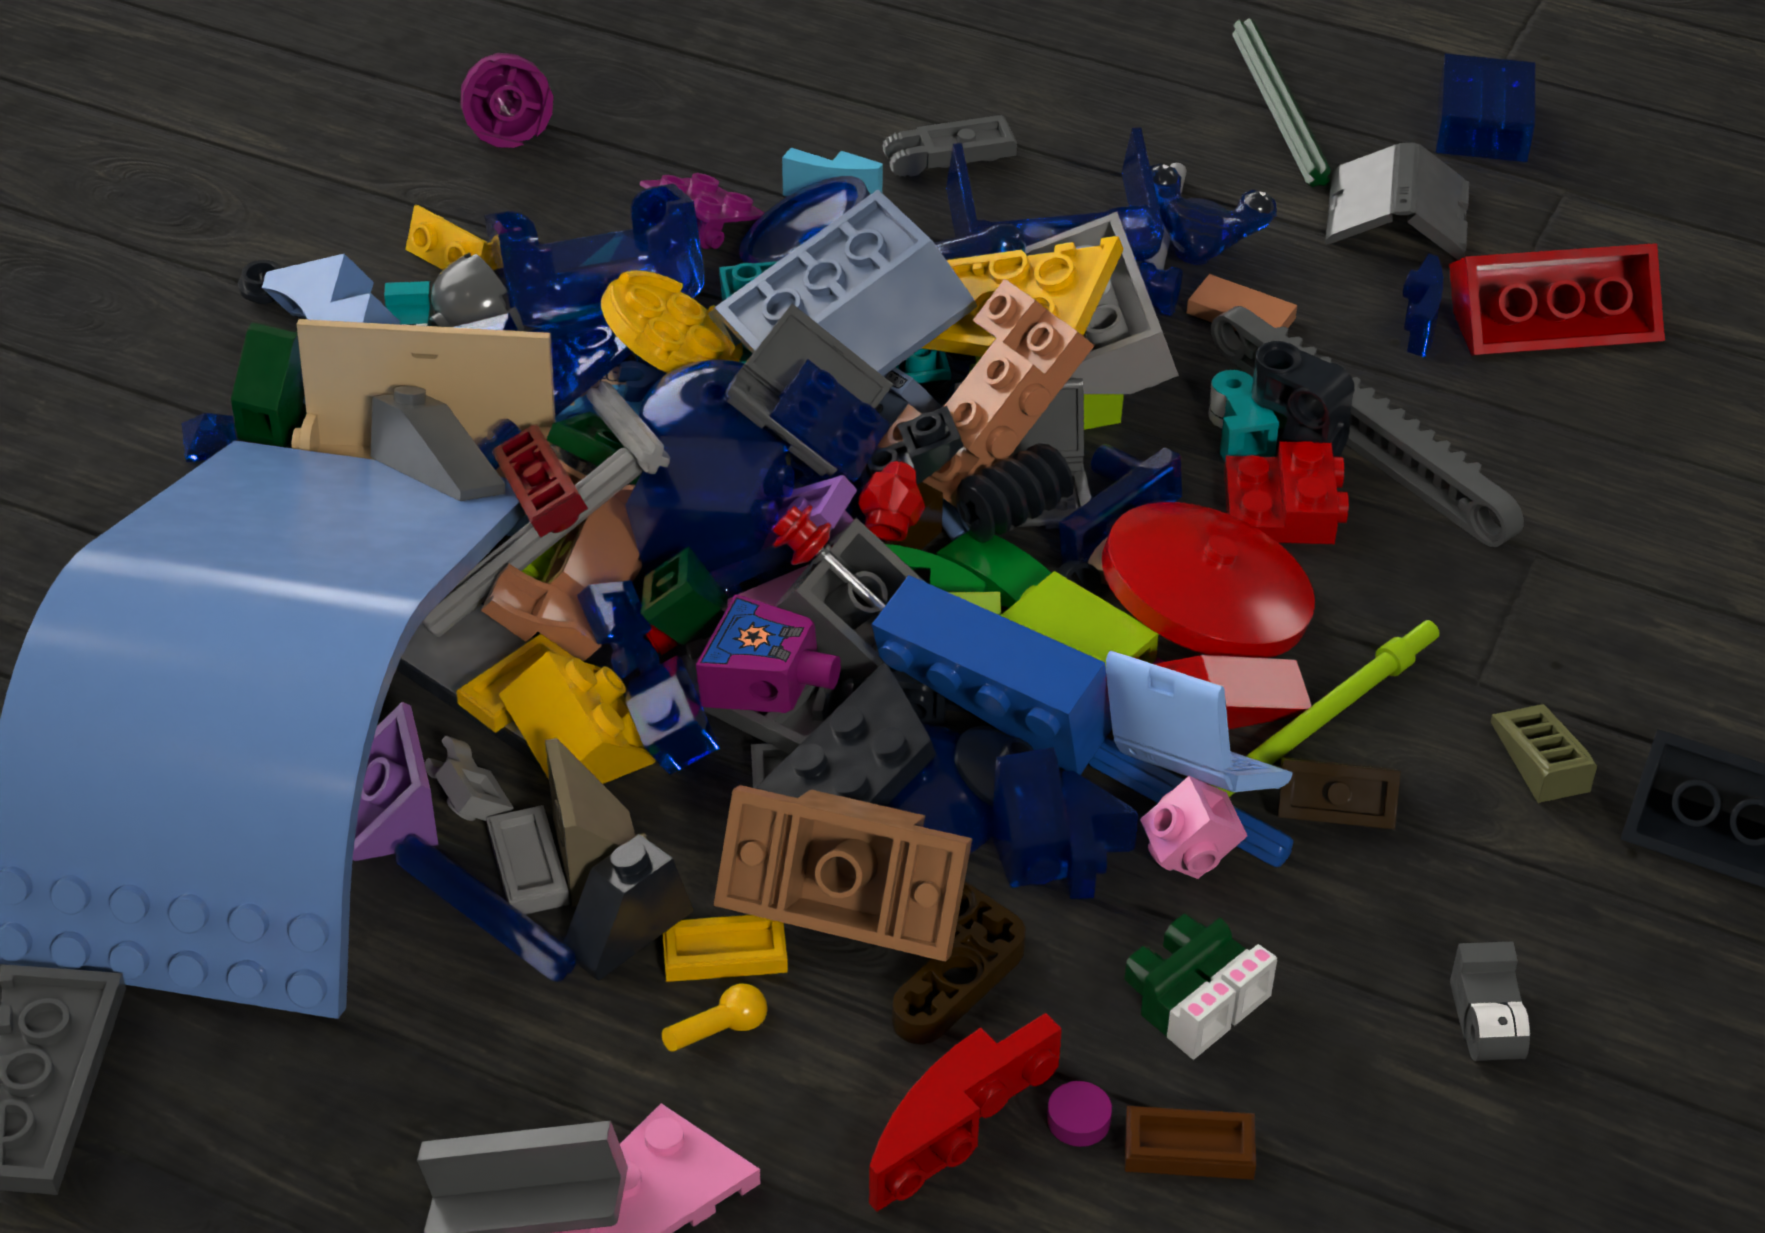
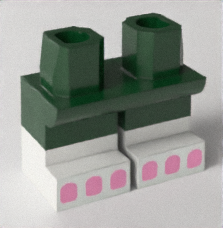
(1202, 985)

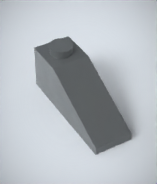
(430, 445)

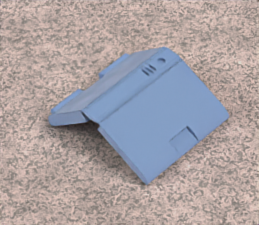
(1180, 726)

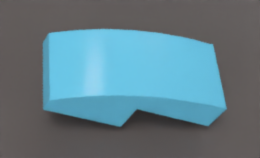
(804, 169)

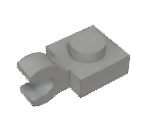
(469, 789)

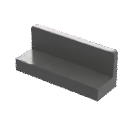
(525, 1180)

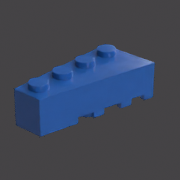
(998, 670)

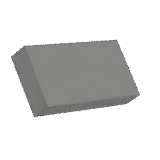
(527, 860)

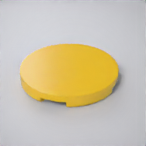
(663, 322)

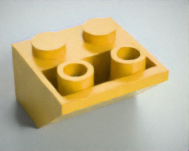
(582, 710)

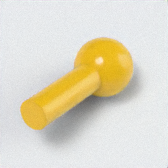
(739, 1008)

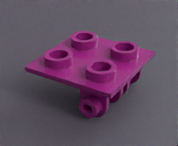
(712, 205)

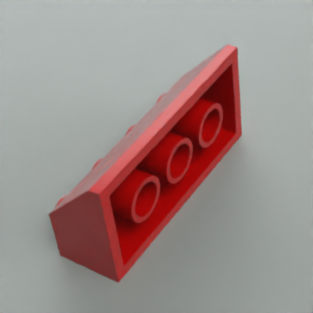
(1558, 299)

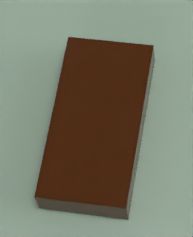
(1190, 1142)

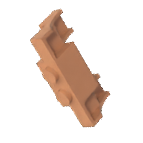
(1006, 387)
(591, 553)

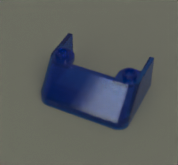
(1139, 220)

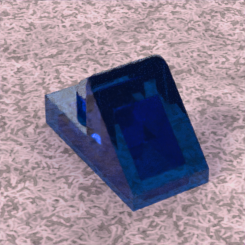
(1096, 826)

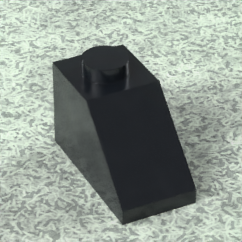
(626, 906)

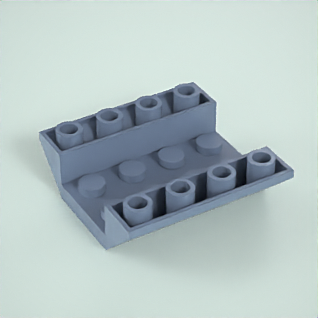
(861, 279)

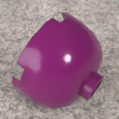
(506, 100)

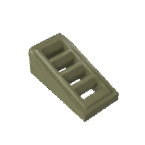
(1546, 781)

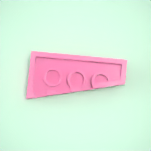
(675, 1176)

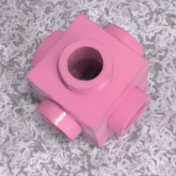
(1192, 828)

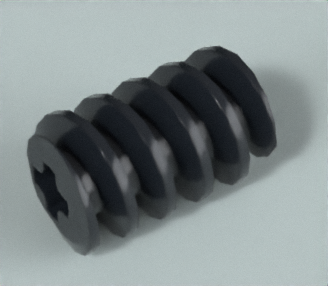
(1013, 491)

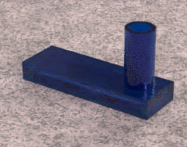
(1135, 485)

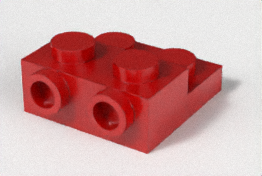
(1289, 494)

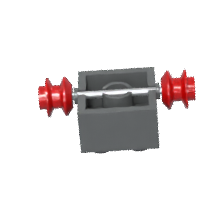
(841, 586)

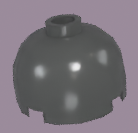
(469, 293)

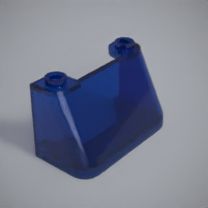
(571, 275)

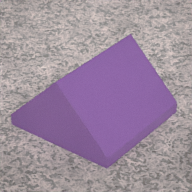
(394, 789)

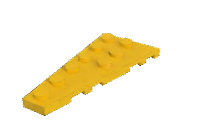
(1062, 281)

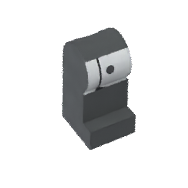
(1490, 1001)

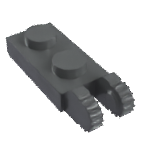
(932, 144)

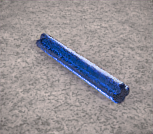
(485, 908)

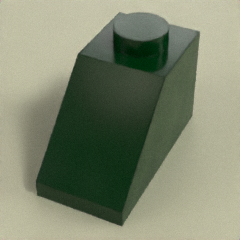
(683, 598)

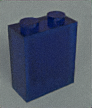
(1486, 107)

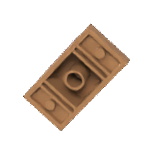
(843, 869)

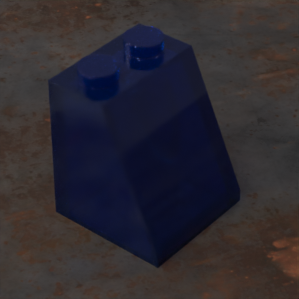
(711, 497)

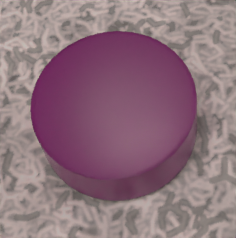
(1079, 1113)

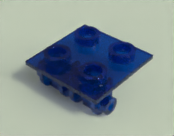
(830, 420)

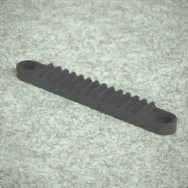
(1392, 442)

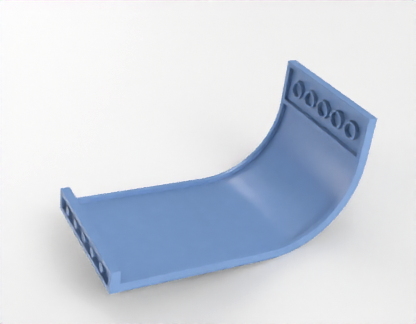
(208, 722)

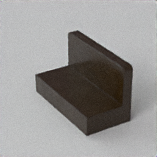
(1339, 793)

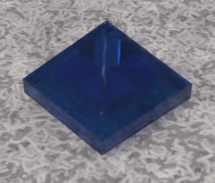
(207, 435)

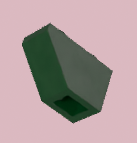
(268, 387)

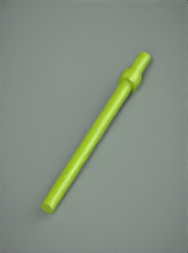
(1390, 660)

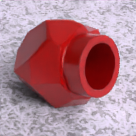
(892, 501)

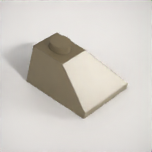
(585, 817)

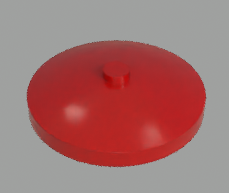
(1207, 580)

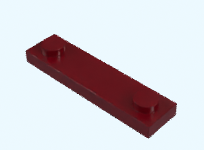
(539, 481)

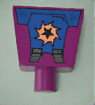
(762, 659)

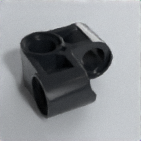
(1307, 391)

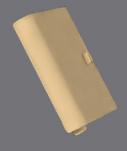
(473, 371)

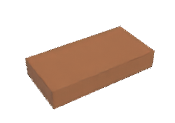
(1220, 295)

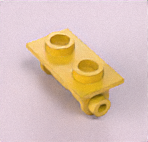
(442, 241)

